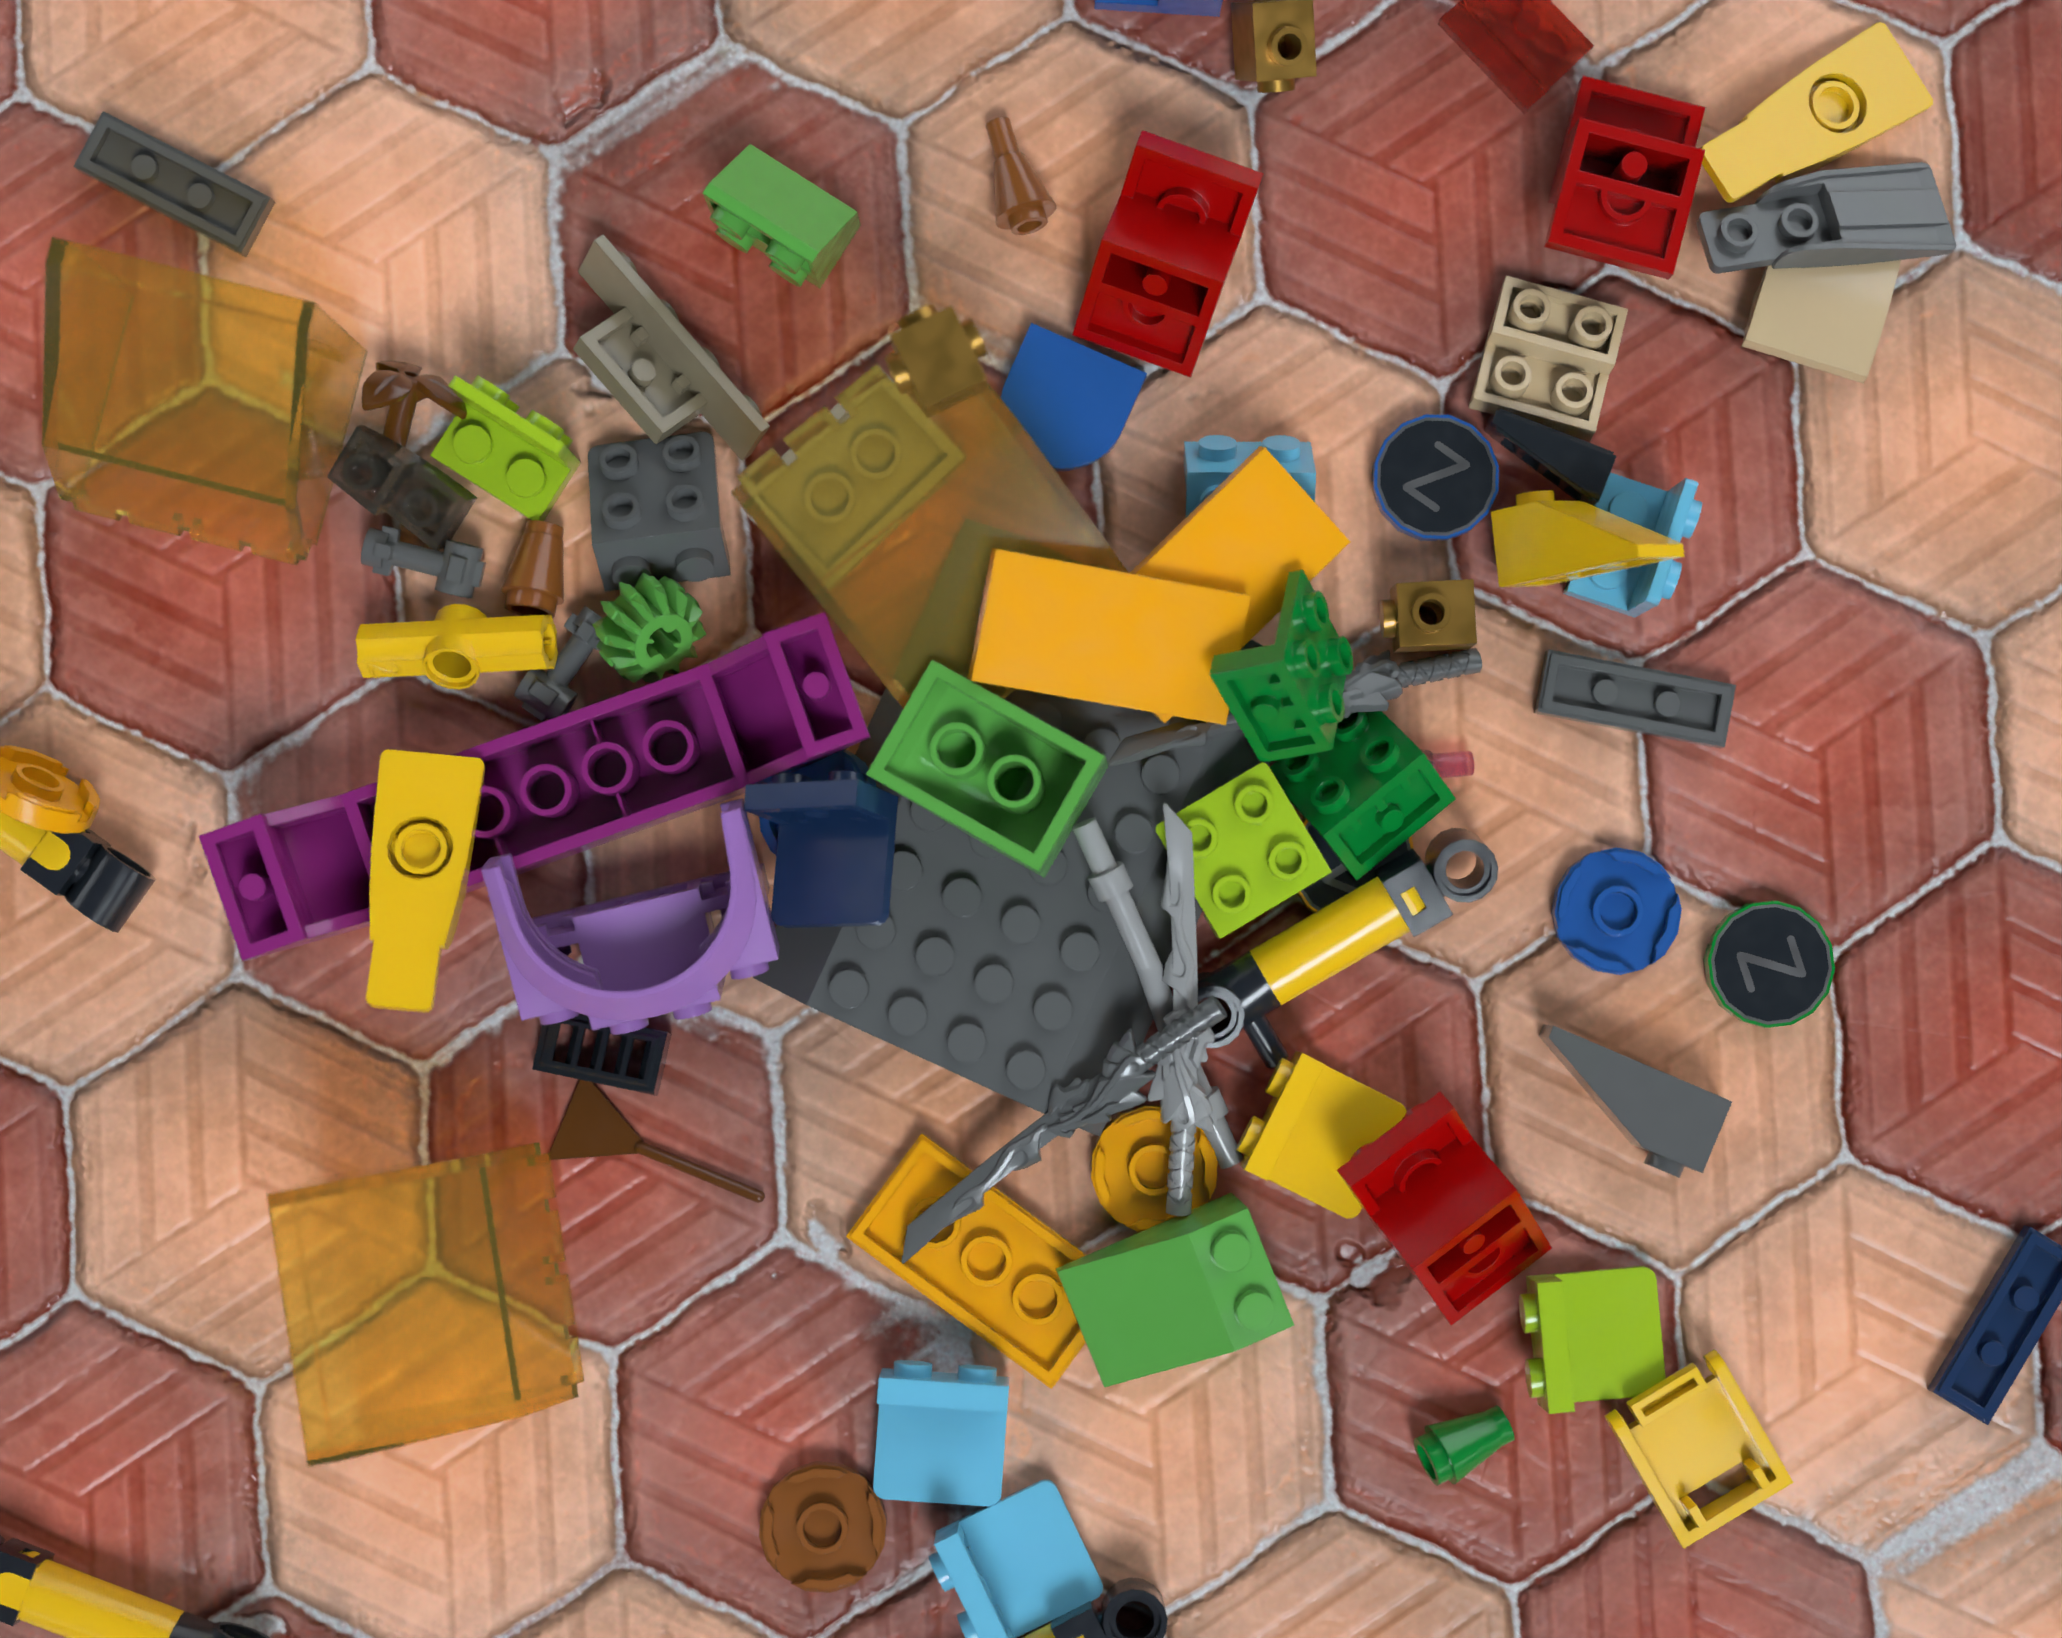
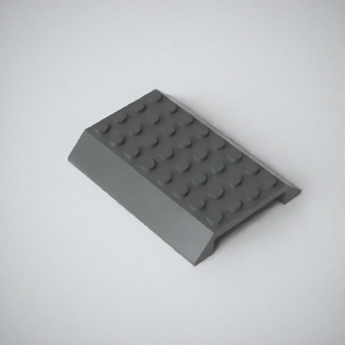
(986, 959)

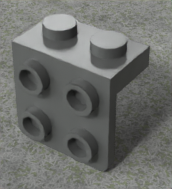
(657, 510)

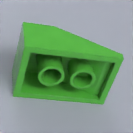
(988, 768)
(1176, 1293)

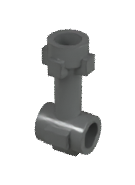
(456, 568)
(547, 693)

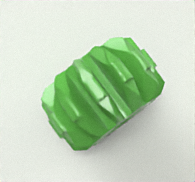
(649, 629)

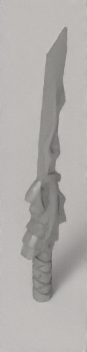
(1176, 1075)

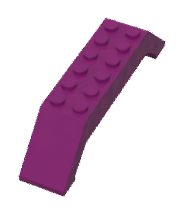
(559, 784)

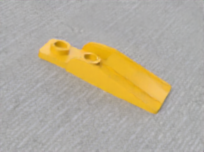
(1819, 115)
(418, 871)

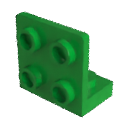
(1292, 690)
(1365, 790)

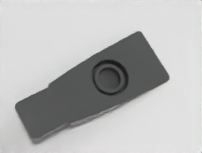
(1832, 221)

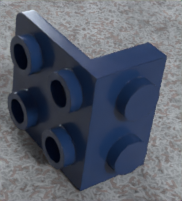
(830, 848)

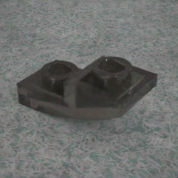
(404, 485)

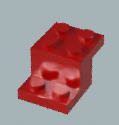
(1625, 177)
(1166, 253)
(1444, 1207)

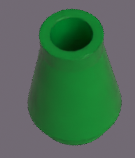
(1461, 1444)

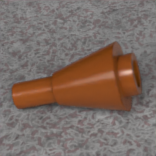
(1020, 196)

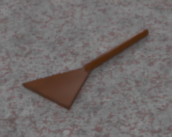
(597, 1129)

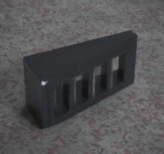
(1564, 460)
(651, 1067)

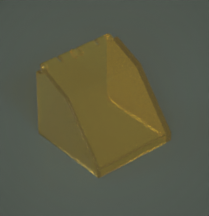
(192, 401)
(900, 520)
(424, 1299)

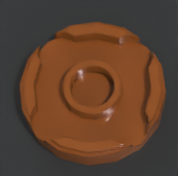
(823, 1527)

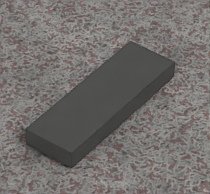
(174, 184)
(1635, 699)

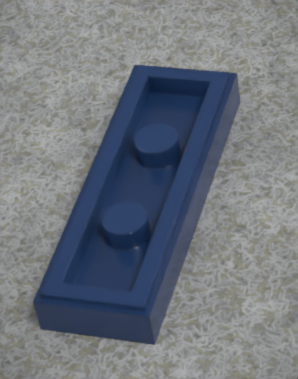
(2003, 1327)

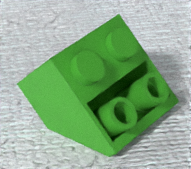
(781, 215)

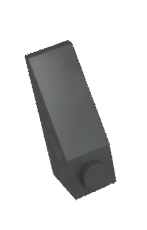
(1648, 1106)

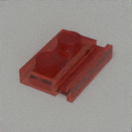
(1517, 44)

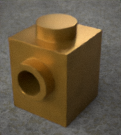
(1273, 42)
(937, 358)
(1448, 602)

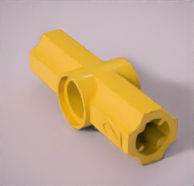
(457, 646)

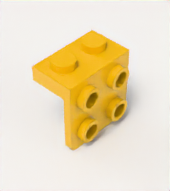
(1315, 1129)

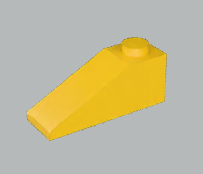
(1569, 540)

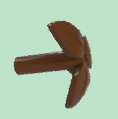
(401, 388)

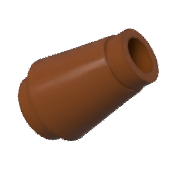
(536, 572)

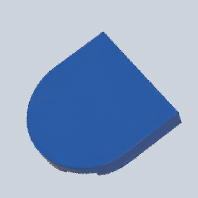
(1070, 397)

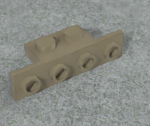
(655, 361)

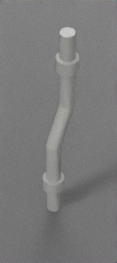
(1112, 885)

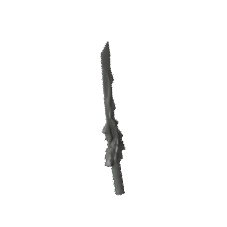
(1364, 691)
(1069, 1107)

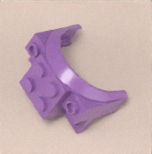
(641, 949)

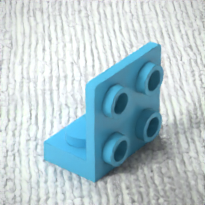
(1665, 512)

